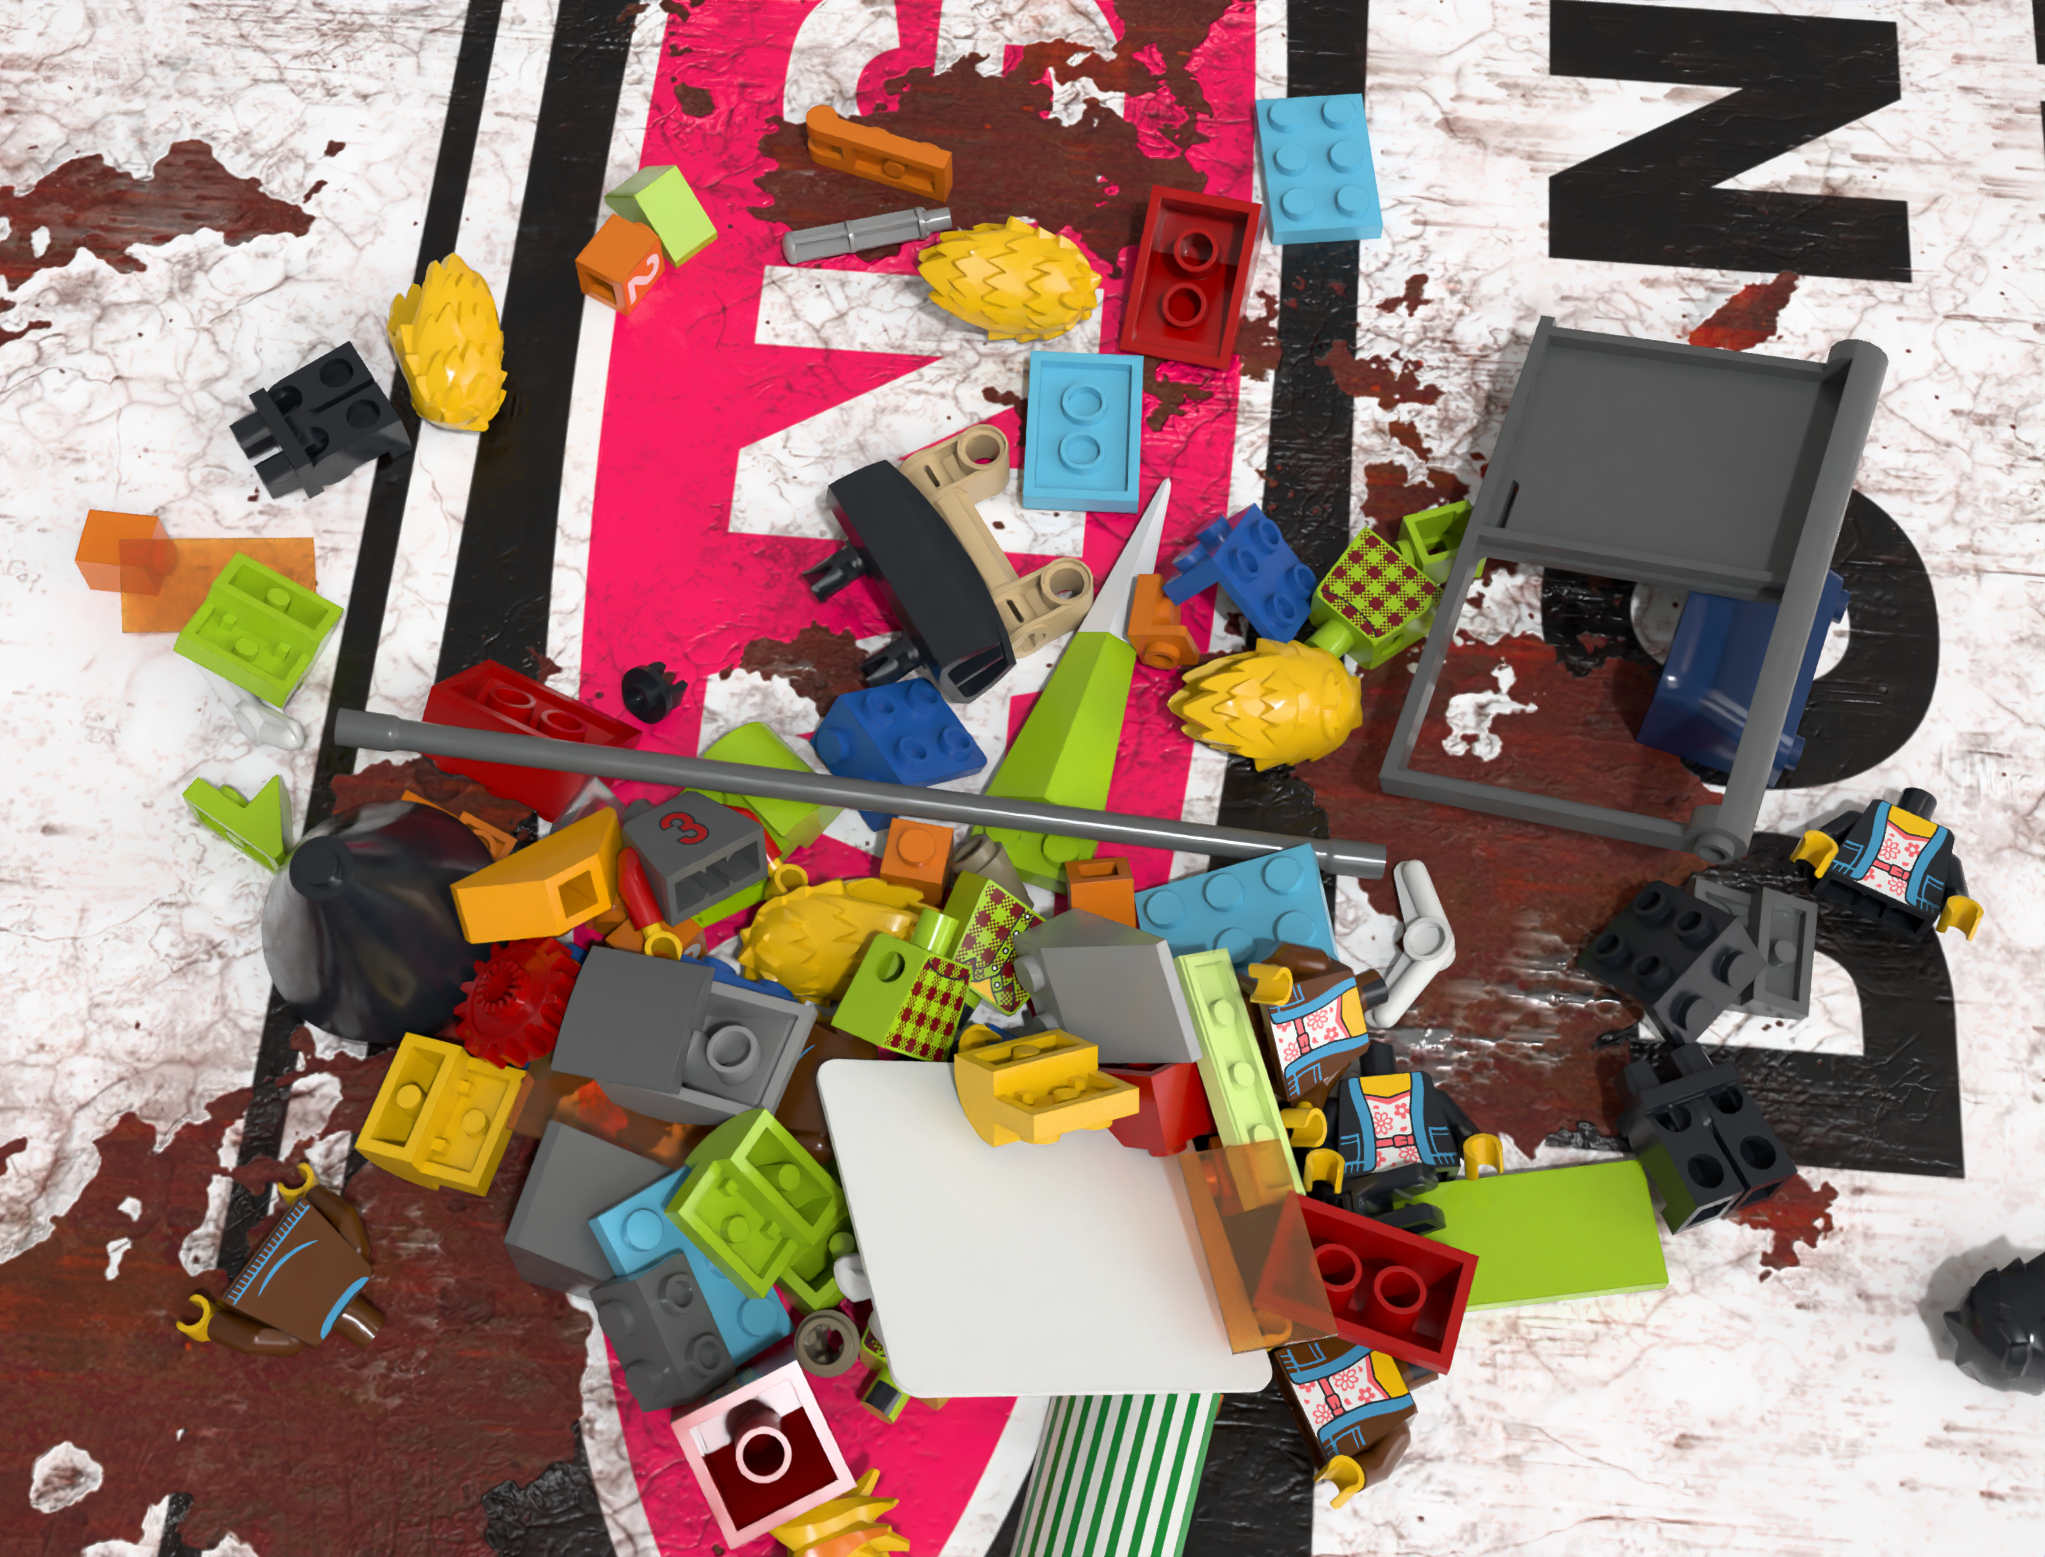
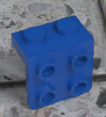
(1252, 567)
(897, 737)

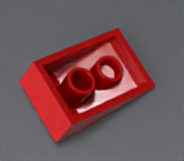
(1193, 277)

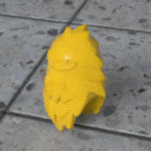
(1011, 280)
(450, 346)
(1271, 703)
(823, 932)

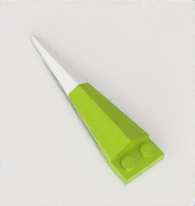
(1076, 726)

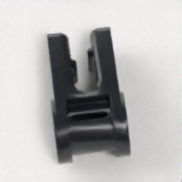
(1375, 1192)

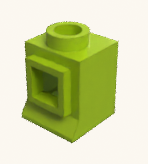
(1432, 530)

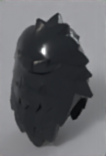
(2002, 1327)

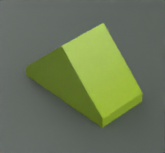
(667, 206)

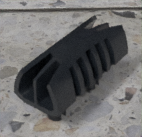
(925, 579)

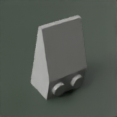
(1106, 988)
(732, 1065)

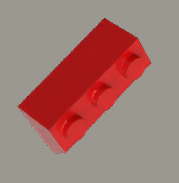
(510, 702)
(1390, 1285)

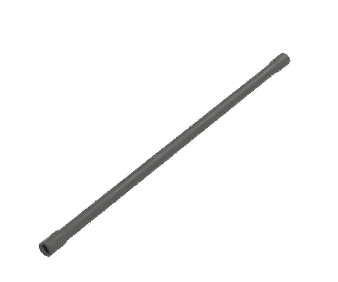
(392, 733)

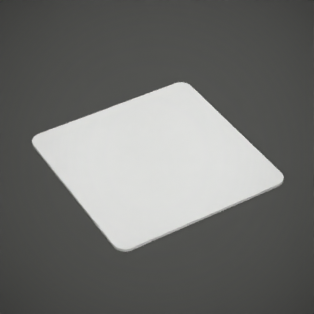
(1021, 1257)

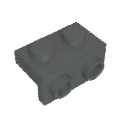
(663, 1334)

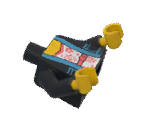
(1892, 867)
(1394, 1122)

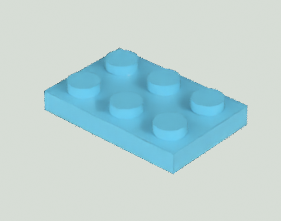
(1317, 169)
(1083, 432)
(1243, 908)
(640, 1236)

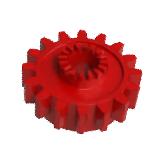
(517, 1001)

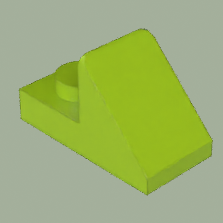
(256, 829)

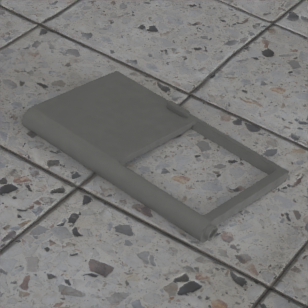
(1671, 476)

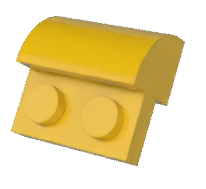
(1039, 1089)
(441, 1116)

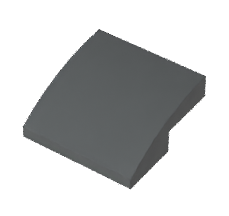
(1785, 937)
(633, 1019)

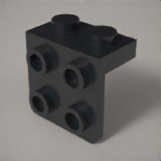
(1674, 960)

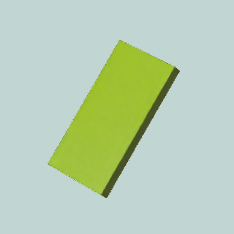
(1553, 1233)

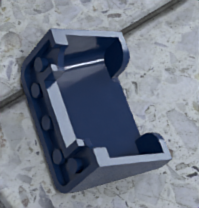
(1714, 672)

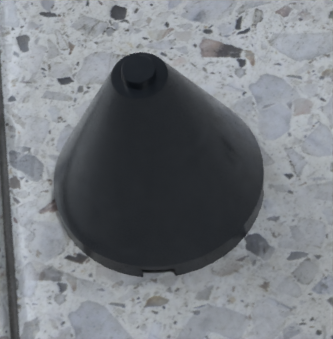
(368, 922)

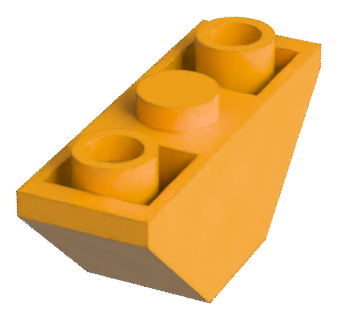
(544, 885)

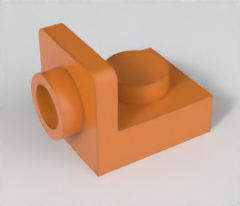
(1156, 627)

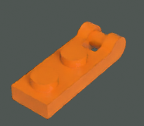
(878, 154)

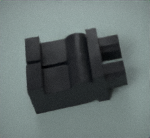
(322, 423)
(1700, 1138)

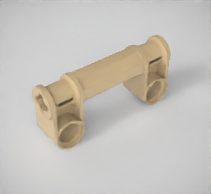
(953, 487)

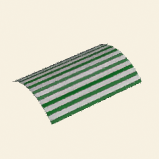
(1116, 1475)

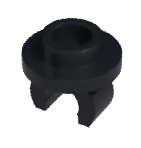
(648, 693)

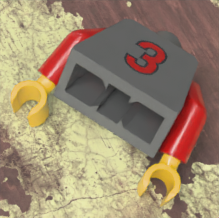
(690, 858)

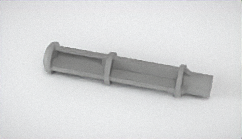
(864, 233)

